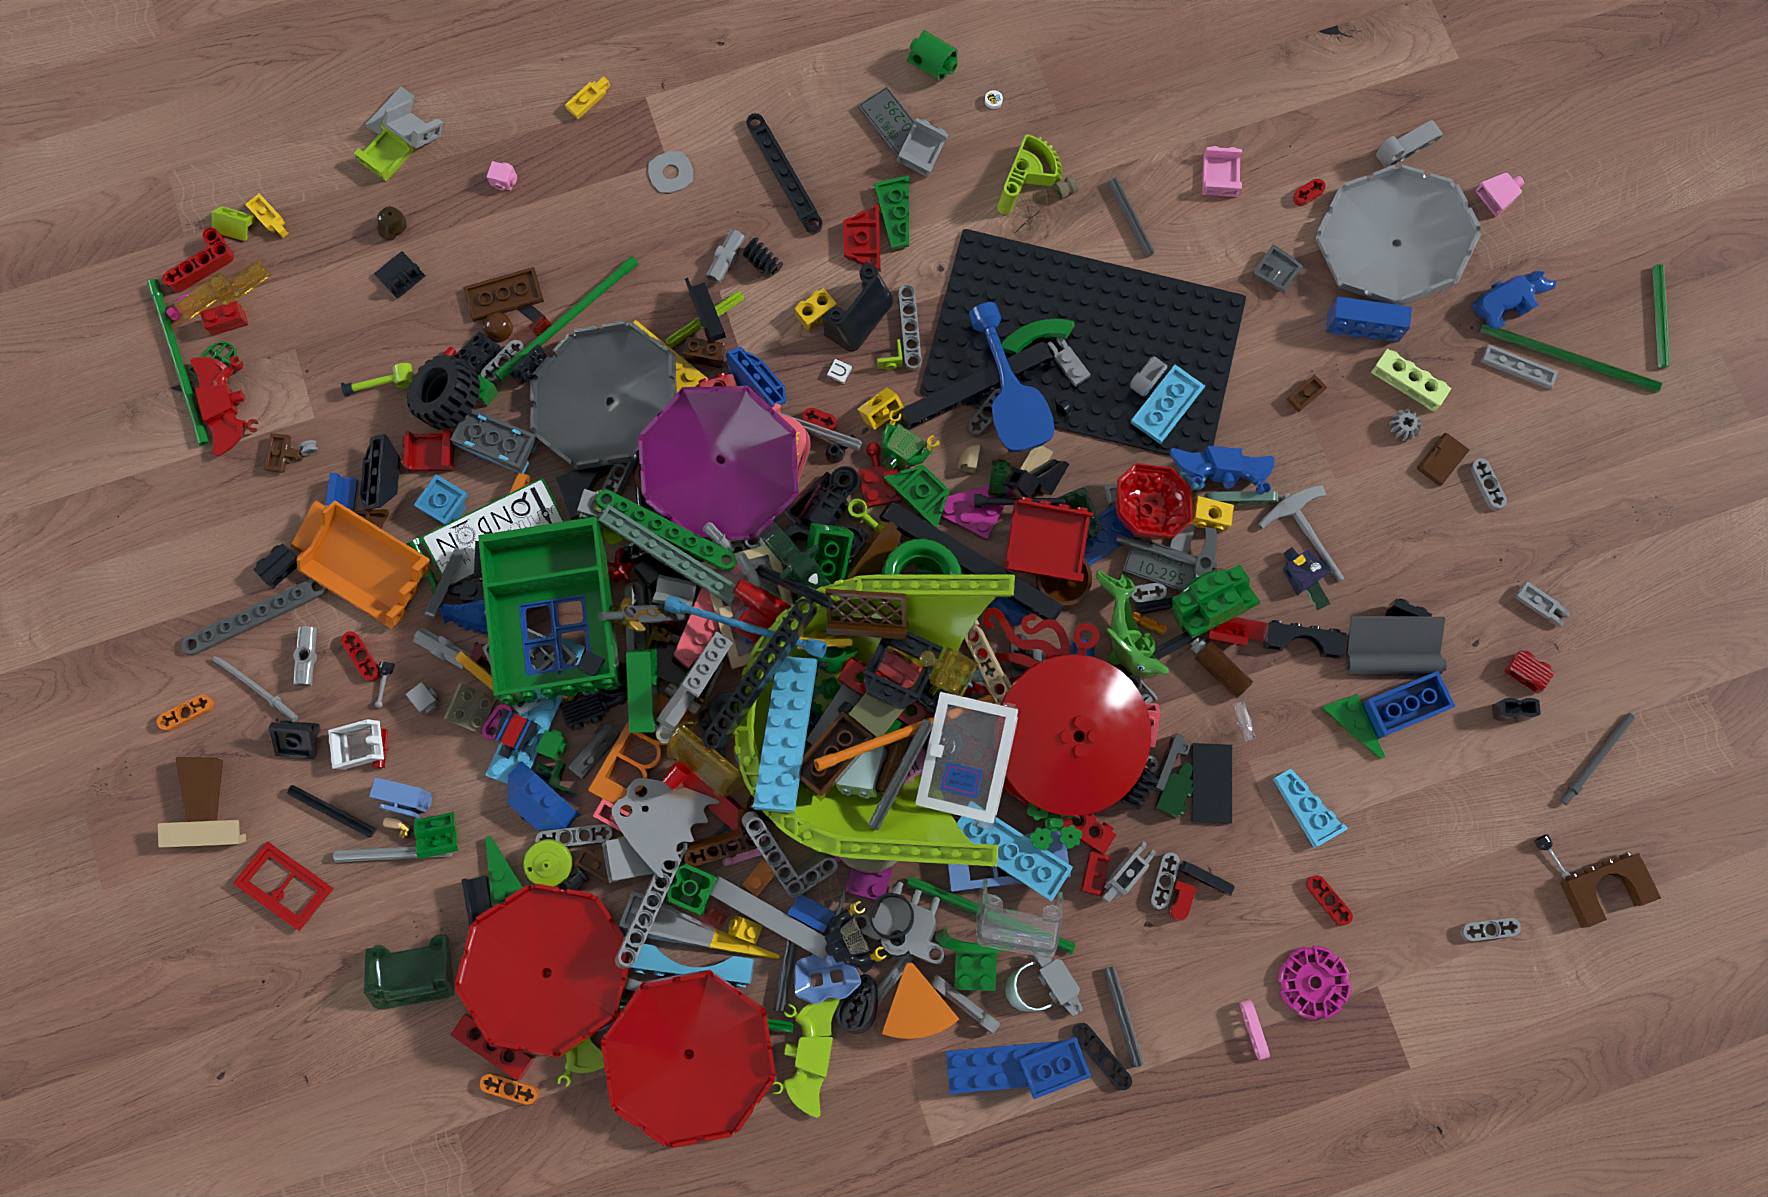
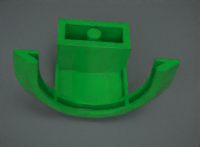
(973, 965)

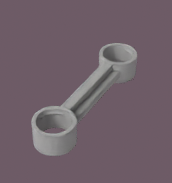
(964, 1003)

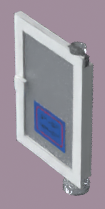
(967, 758)

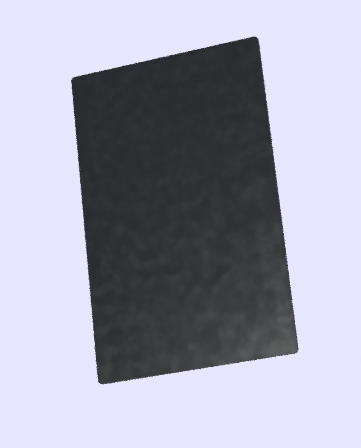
(1119, 326)

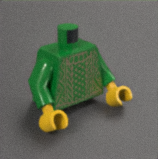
(903, 446)

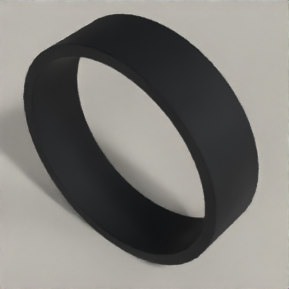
(887, 895)

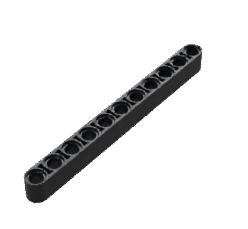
(971, 561)

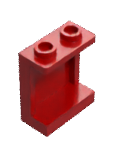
(428, 452)

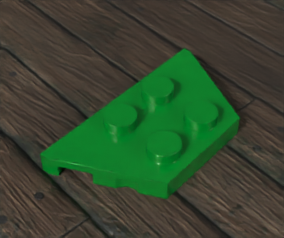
(921, 491)

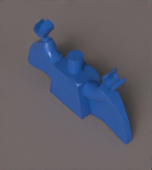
(1225, 466)

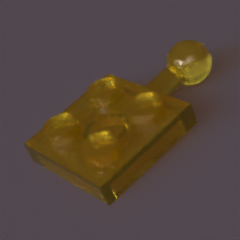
(952, 671)

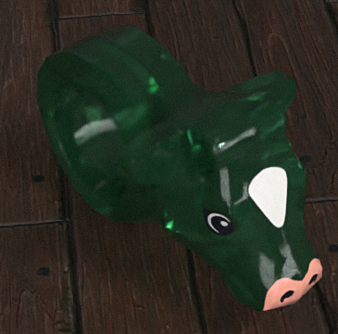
(800, 565)

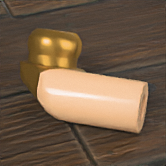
(398, 824)

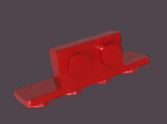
(1238, 631)

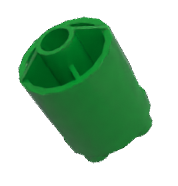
(933, 56)

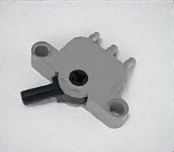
(893, 918)

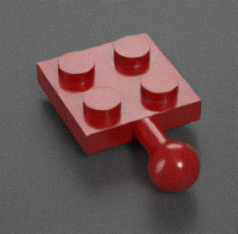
(874, 487)

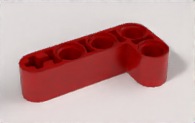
(178, 278)

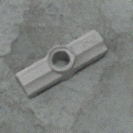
(725, 256)
(438, 646)
(304, 668)

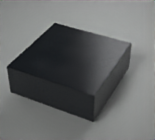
(590, 663)

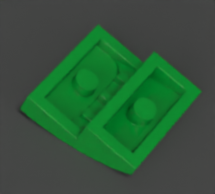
(436, 835)

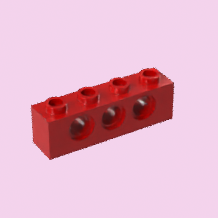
(464, 1033)

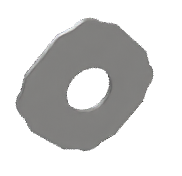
(676, 159)

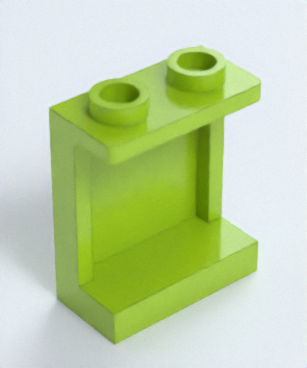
(385, 154)

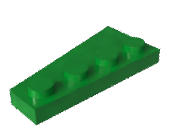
(894, 207)

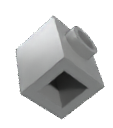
(424, 698)

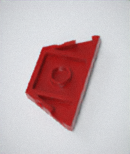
(862, 237)

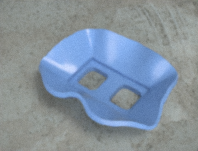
(812, 965)

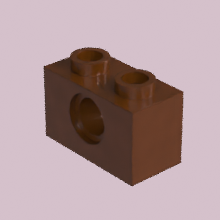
(704, 353)

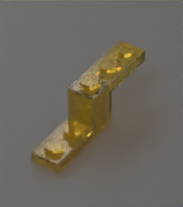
(220, 288)

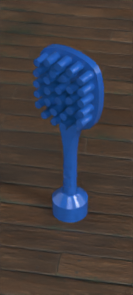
(1019, 410)

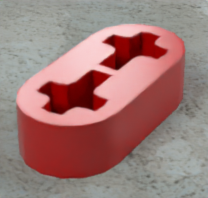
(1307, 189)
(821, 416)

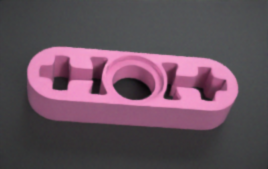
(1254, 1029)

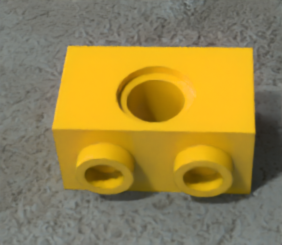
(877, 409)
(1221, 513)

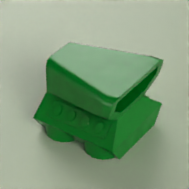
(690, 888)

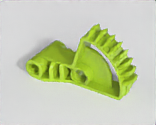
(1030, 172)

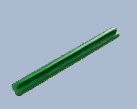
(1661, 316)

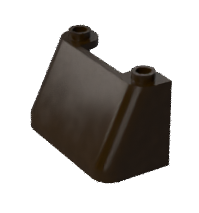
(665, 640)

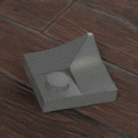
(1277, 269)

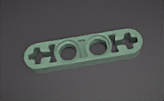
(1244, 497)

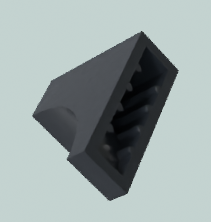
(574, 483)

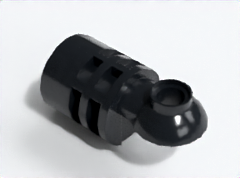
(829, 504)

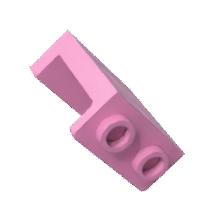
(1221, 171)

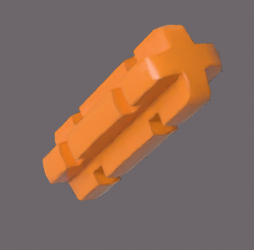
(1149, 623)

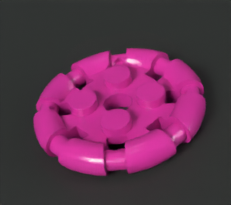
(1306, 991)

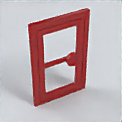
(271, 902)

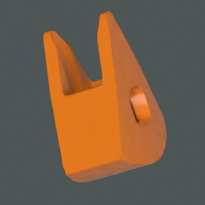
(917, 1008)

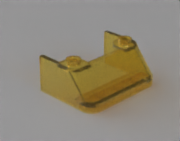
(703, 762)

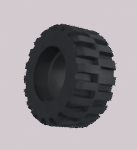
(443, 392)

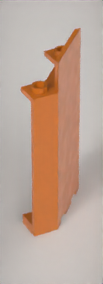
(359, 561)

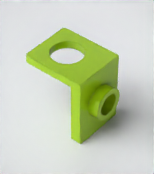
(891, 362)

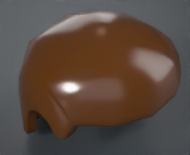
(498, 326)

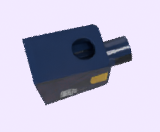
(1303, 569)

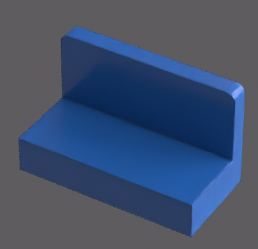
(342, 490)
(811, 913)

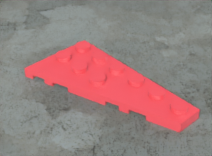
(696, 632)

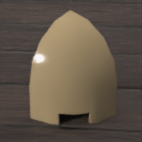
(968, 459)

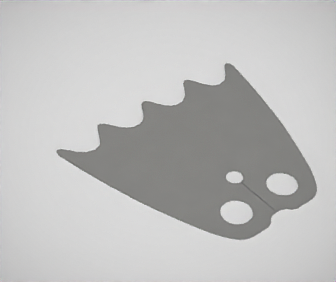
(666, 822)

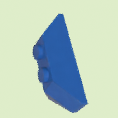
(755, 374)
(537, 800)

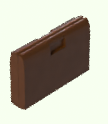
(1442, 459)

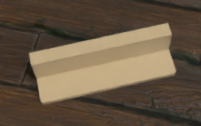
(200, 833)

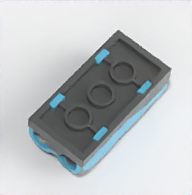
(495, 441)

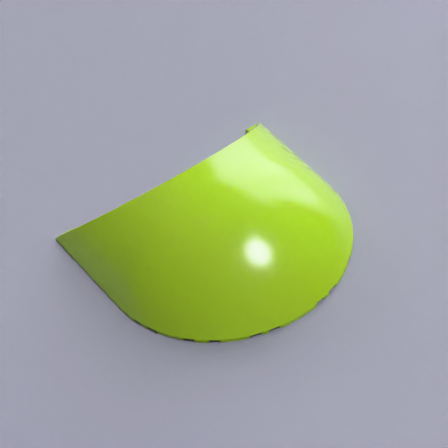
(937, 610)

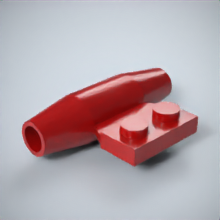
(763, 608)

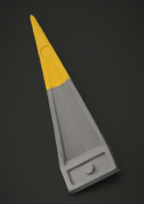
(680, 928)

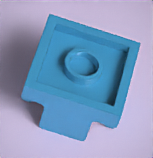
(442, 501)

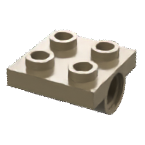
(469, 708)

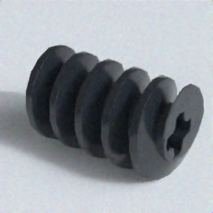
(761, 259)
(1140, 788)

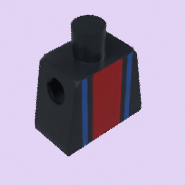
(514, 733)

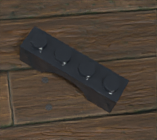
(1328, 642)

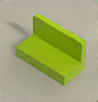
(232, 222)

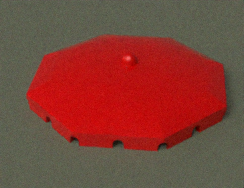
(542, 970)
(688, 1059)

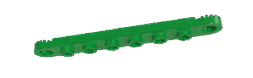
(671, 532)

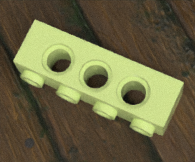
(1413, 389)

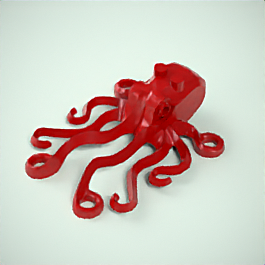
(1048, 648)

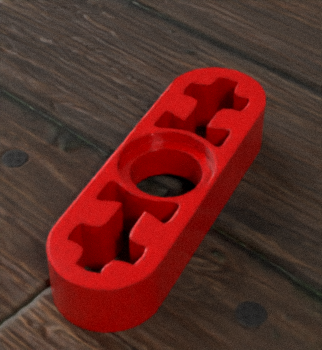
(362, 670)
(1337, 900)

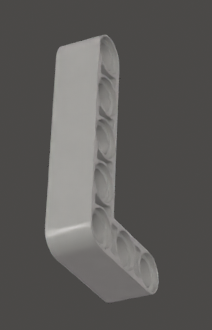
(779, 861)

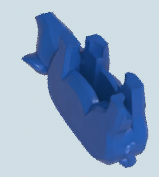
(1515, 294)

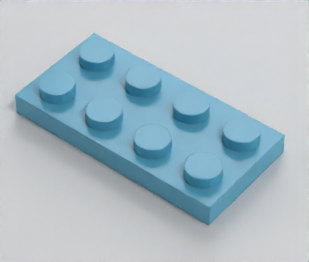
(1167, 404)

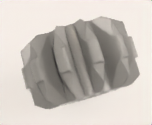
(1405, 424)

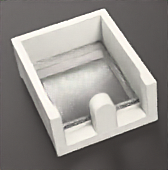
(355, 744)

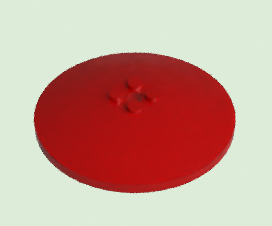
(1056, 702)

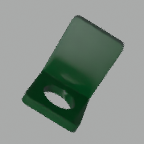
(554, 774)

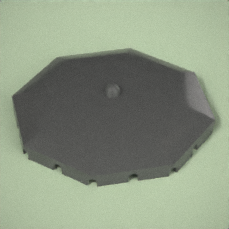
(600, 393)

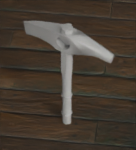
(1291, 506)

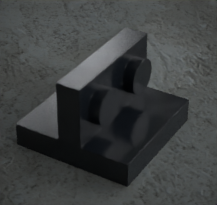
(294, 739)

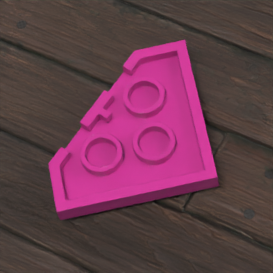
(961, 512)

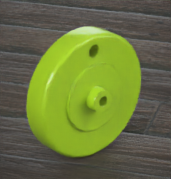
(548, 862)

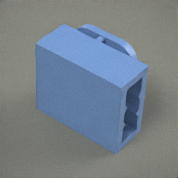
(400, 797)

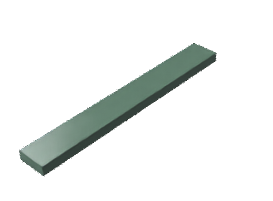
(668, 554)

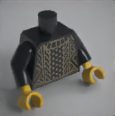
(847, 942)

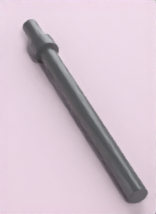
(1576, 786)

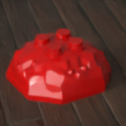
(1153, 501)

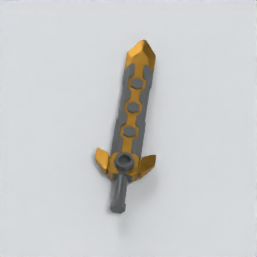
(635, 615)

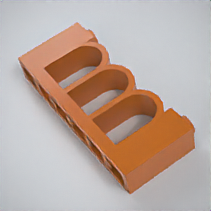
(612, 791)

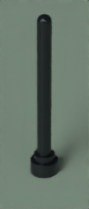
(981, 501)

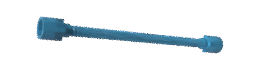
(677, 606)

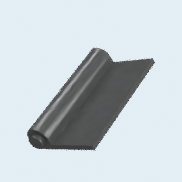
(1395, 645)

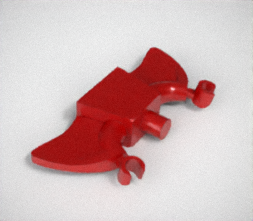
(219, 402)

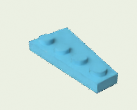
(1314, 818)

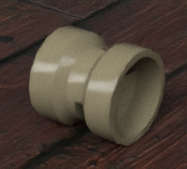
(1065, 187)

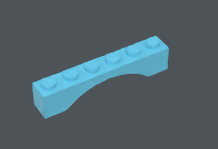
(733, 969)

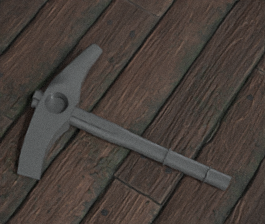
(1201, 564)

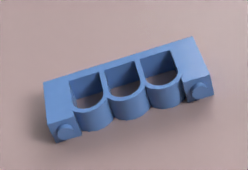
(960, 877)

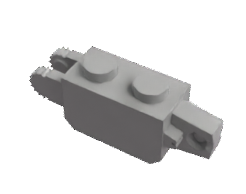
(1127, 873)
(1060, 982)

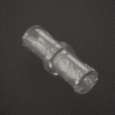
(1244, 721)

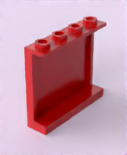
(1047, 539)

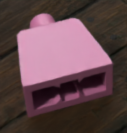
(1500, 192)

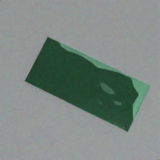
(1318, 596)

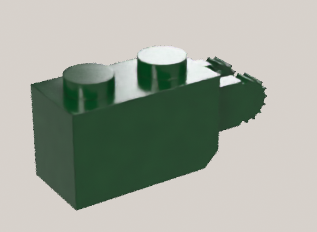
(1176, 791)

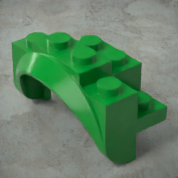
(1216, 599)

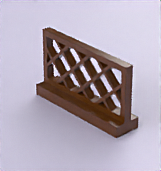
(867, 625)

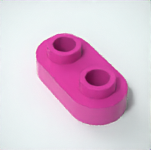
(493, 721)

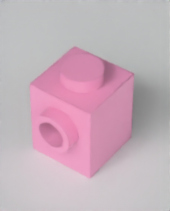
(501, 176)

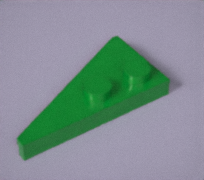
(1352, 716)
(501, 875)

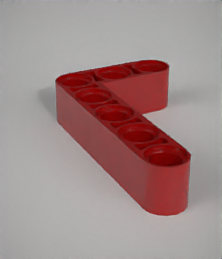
(681, 777)

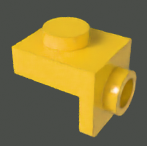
(745, 929)

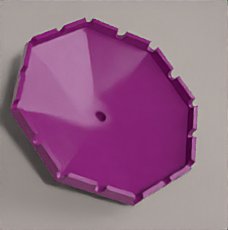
(719, 461)

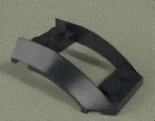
(889, 691)

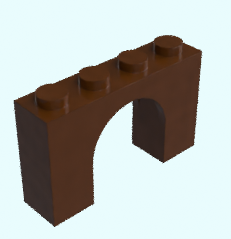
(1582, 888)

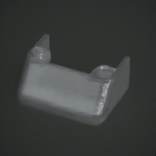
(1016, 929)

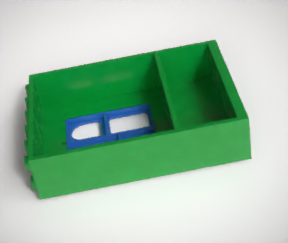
(545, 569)

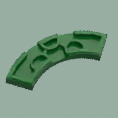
(1045, 328)

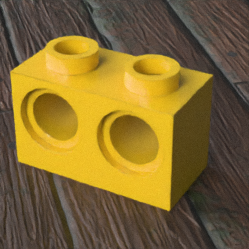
(818, 311)

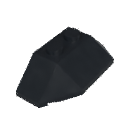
(379, 473)

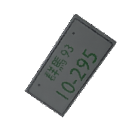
(887, 119)
(1158, 567)

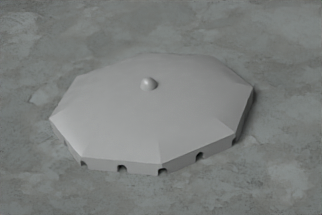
(1398, 235)

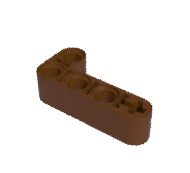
(720, 841)

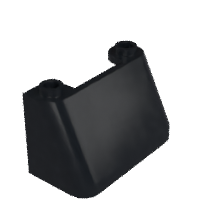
(854, 326)

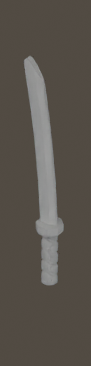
(273, 701)

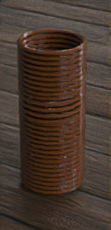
(1224, 670)
(893, 760)

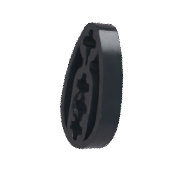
(868, 1010)

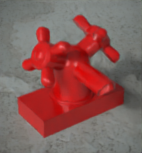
(618, 570)

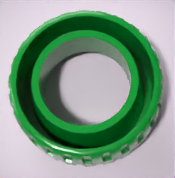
(922, 552)

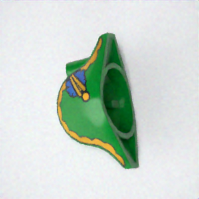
(835, 658)

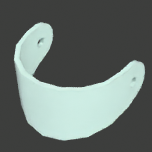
(1012, 995)

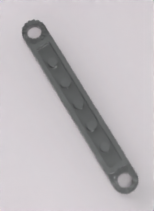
(252, 617)

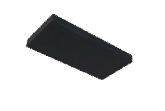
(1212, 783)

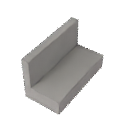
(674, 587)

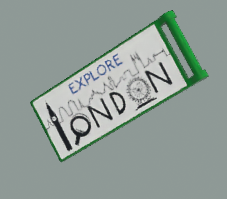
(519, 509)

